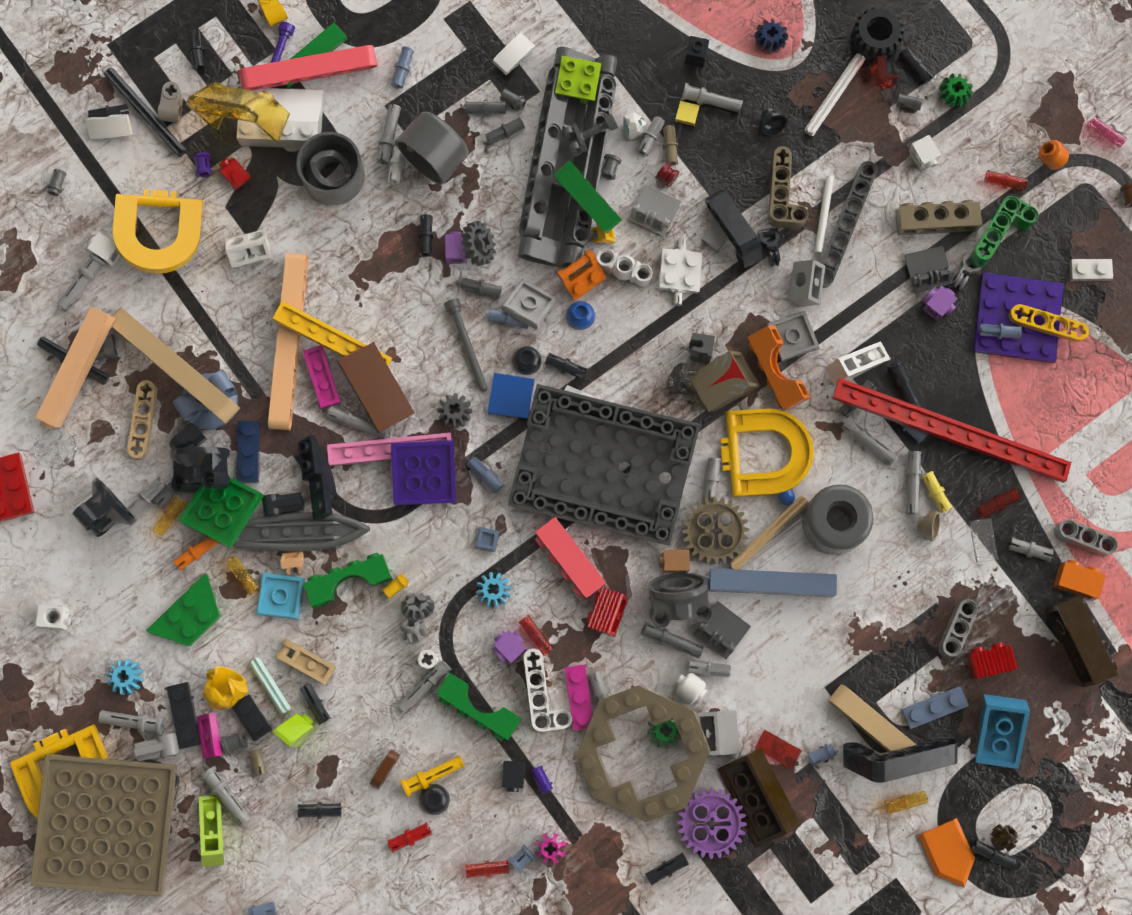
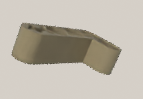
(783, 187)

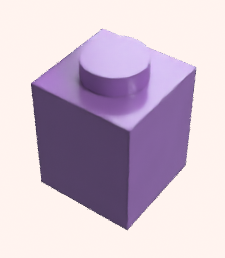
(454, 248)

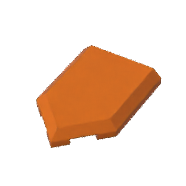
(948, 852)

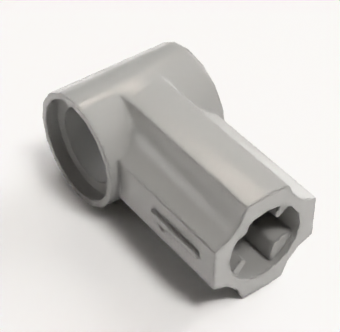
(161, 747)

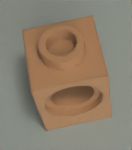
(674, 561)

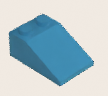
(1001, 731)

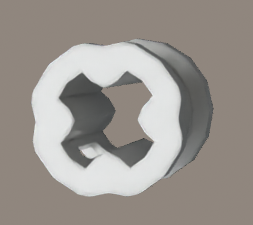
(422, 657)

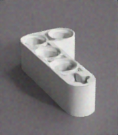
(541, 689)

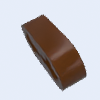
(384, 769)

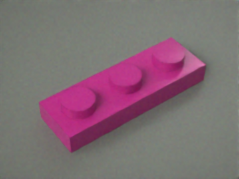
(322, 377)
(578, 696)

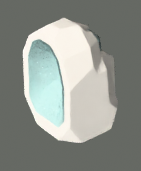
(634, 126)

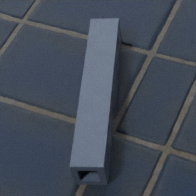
(772, 582)

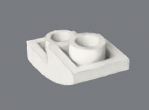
(513, 53)
(109, 126)

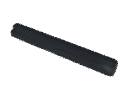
(61, 353)

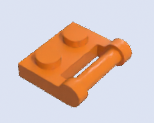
(584, 279)

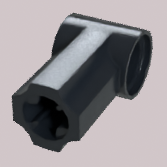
(279, 504)

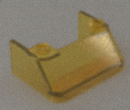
(221, 101)

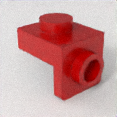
(233, 172)

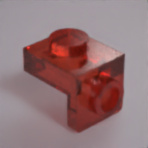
(879, 70)

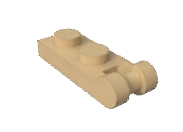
(306, 662)

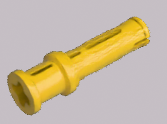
(422, 779)

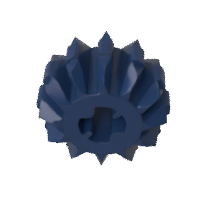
(767, 29)

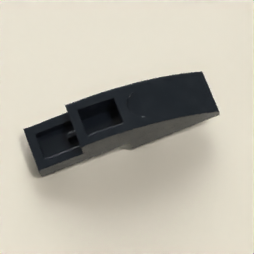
(318, 473)

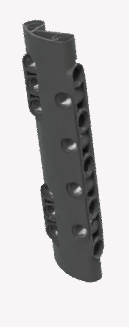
(544, 230)

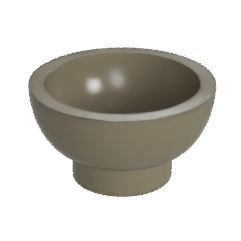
(929, 525)

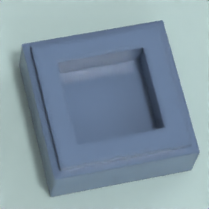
(487, 539)

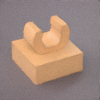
(291, 560)

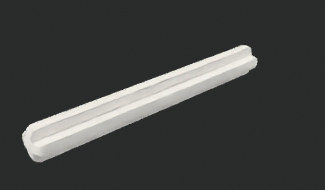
(834, 94)

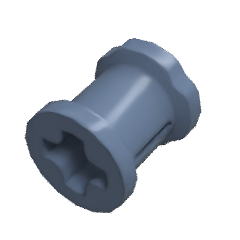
(522, 858)

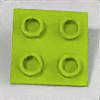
(578, 78)

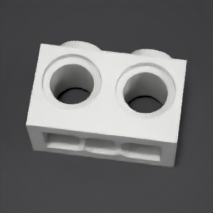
(248, 248)

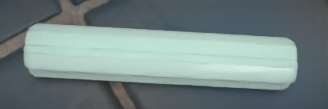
(270, 686)

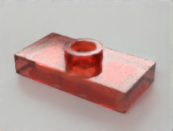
(778, 749)

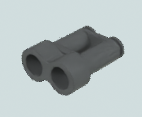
(109, 348)

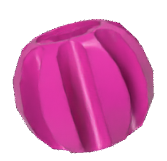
(545, 852)

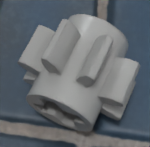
(413, 631)

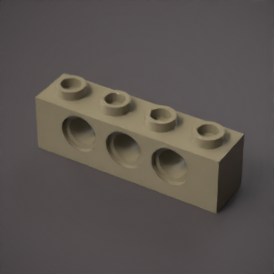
(910, 226)

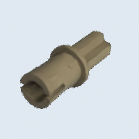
(670, 145)

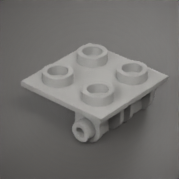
(654, 210)

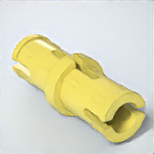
(936, 492)

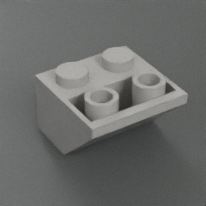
(720, 731)

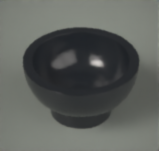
(772, 122)
(527, 360)
(434, 799)

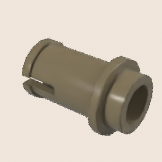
(257, 760)

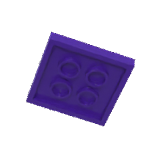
(423, 472)

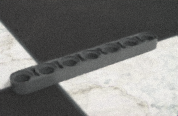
(852, 216)

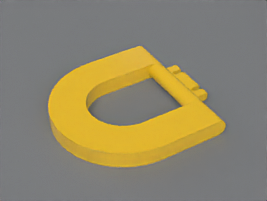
(160, 260)
(766, 421)
(27, 769)

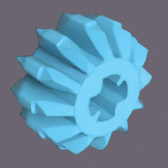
(492, 597)
(127, 669)

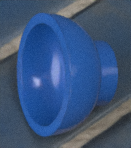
(580, 315)

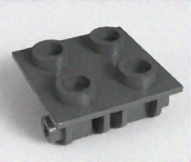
(929, 269)
(722, 631)

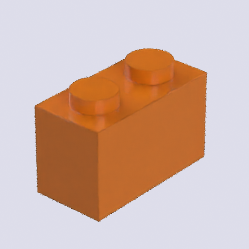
(1079, 580)

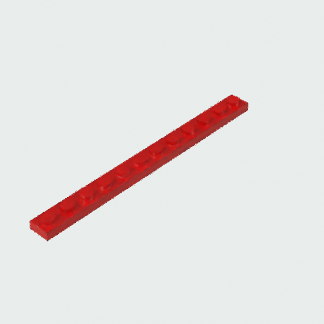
(951, 430)

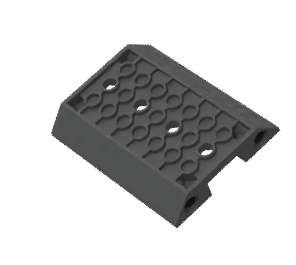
(597, 490)

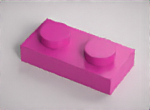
(209, 735)

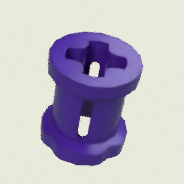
(202, 164)

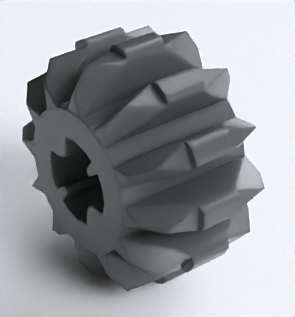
(456, 417)

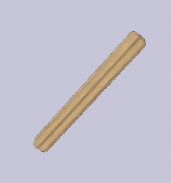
(769, 533)

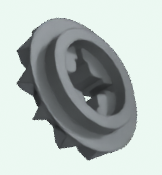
(411, 612)

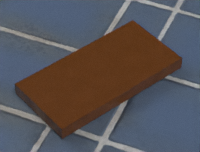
(375, 387)

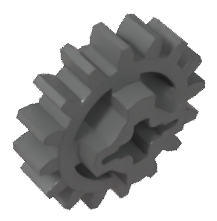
(478, 243)

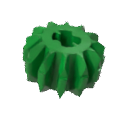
(963, 90)
(669, 724)

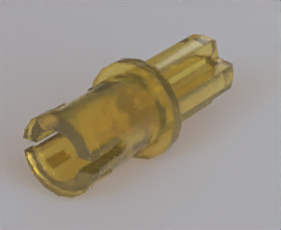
(169, 516)
(243, 575)
(906, 802)

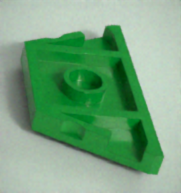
(189, 615)

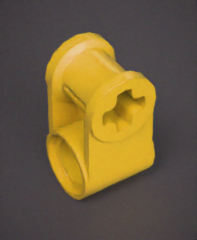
(273, 11)

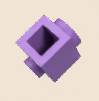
(939, 302)
(508, 646)

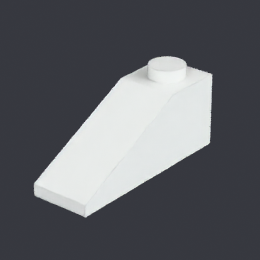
(857, 363)

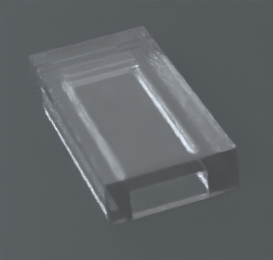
(983, 540)

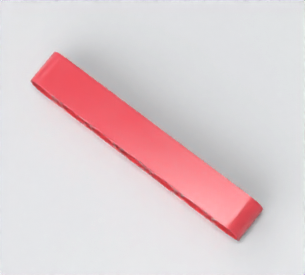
(308, 68)

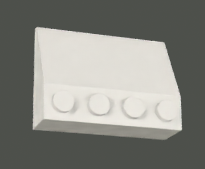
(303, 122)

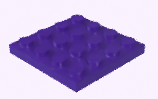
(996, 299)

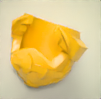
(224, 687)

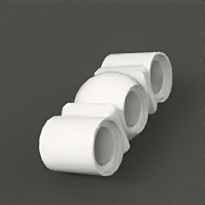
(632, 273)

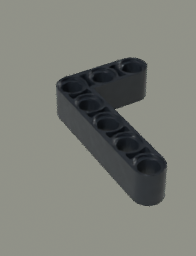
(900, 762)

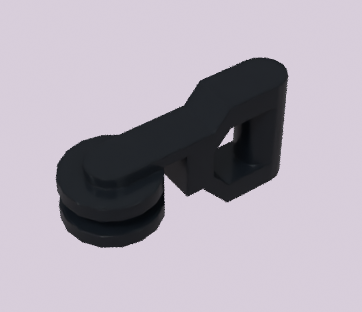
(773, 258)

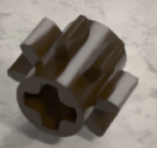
(1004, 837)

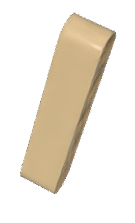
(868, 720)

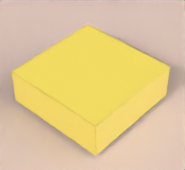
(687, 113)

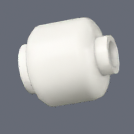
(690, 688)

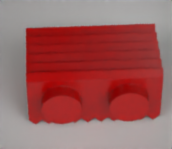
(607, 611)
(991, 661)

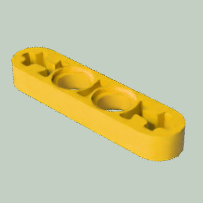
(1049, 320)

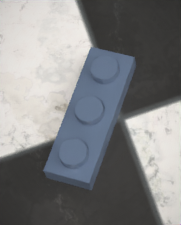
(934, 707)

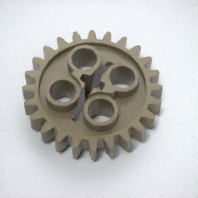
(696, 531)

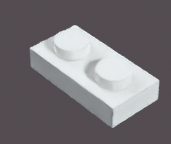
(1091, 270)

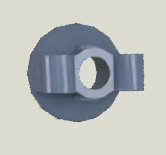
(198, 413)

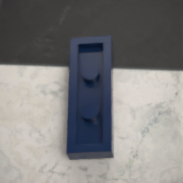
(248, 452)

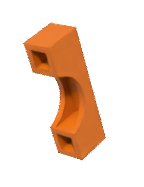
(766, 346)

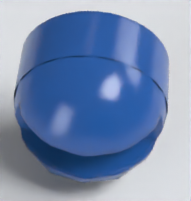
(787, 497)

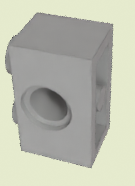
(806, 283)

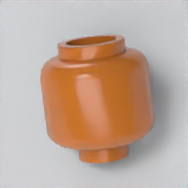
(1053, 154)

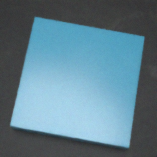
(280, 596)

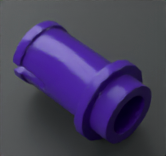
(541, 780)

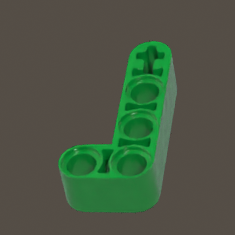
(587, 197)
(1006, 217)

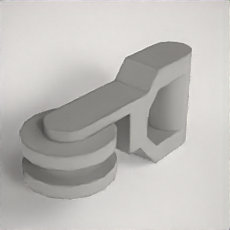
(960, 280)

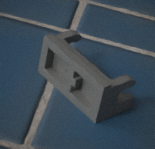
(702, 344)

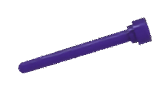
(285, 31)

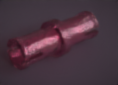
(1107, 132)

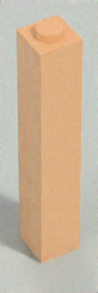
(75, 368)

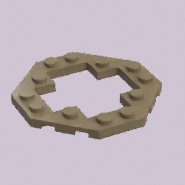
(624, 795)

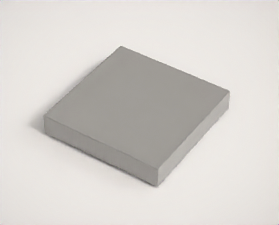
(529, 304)
(796, 335)

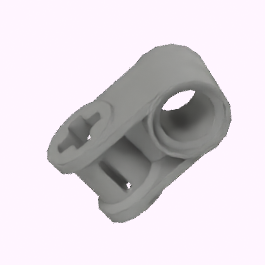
(170, 106)

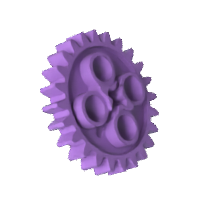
(711, 843)

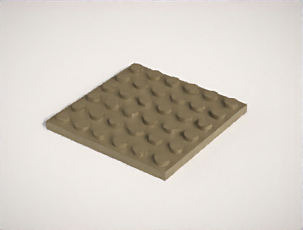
(103, 825)

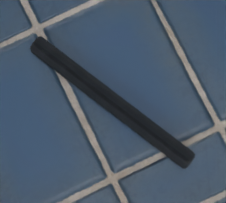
(145, 112)

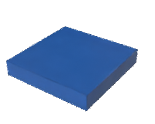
(511, 396)

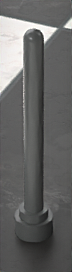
(453, 307)

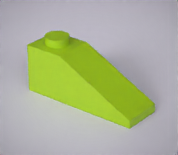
(295, 730)
(211, 831)

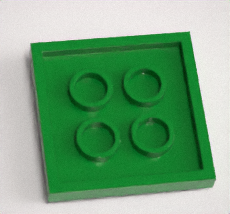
(221, 513)

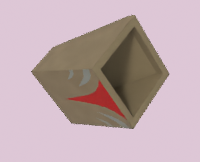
(723, 381)

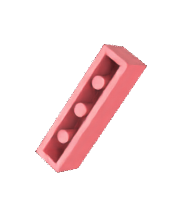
(570, 558)

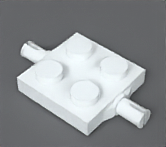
(680, 271)

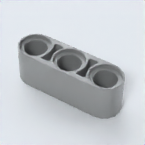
(1095, 538)
(965, 621)

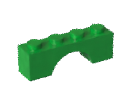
(322, 589)
(455, 692)

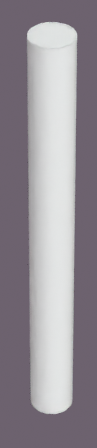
(824, 215)

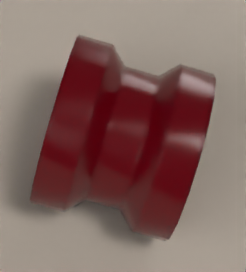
(667, 175)

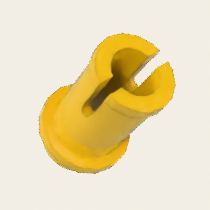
(396, 585)

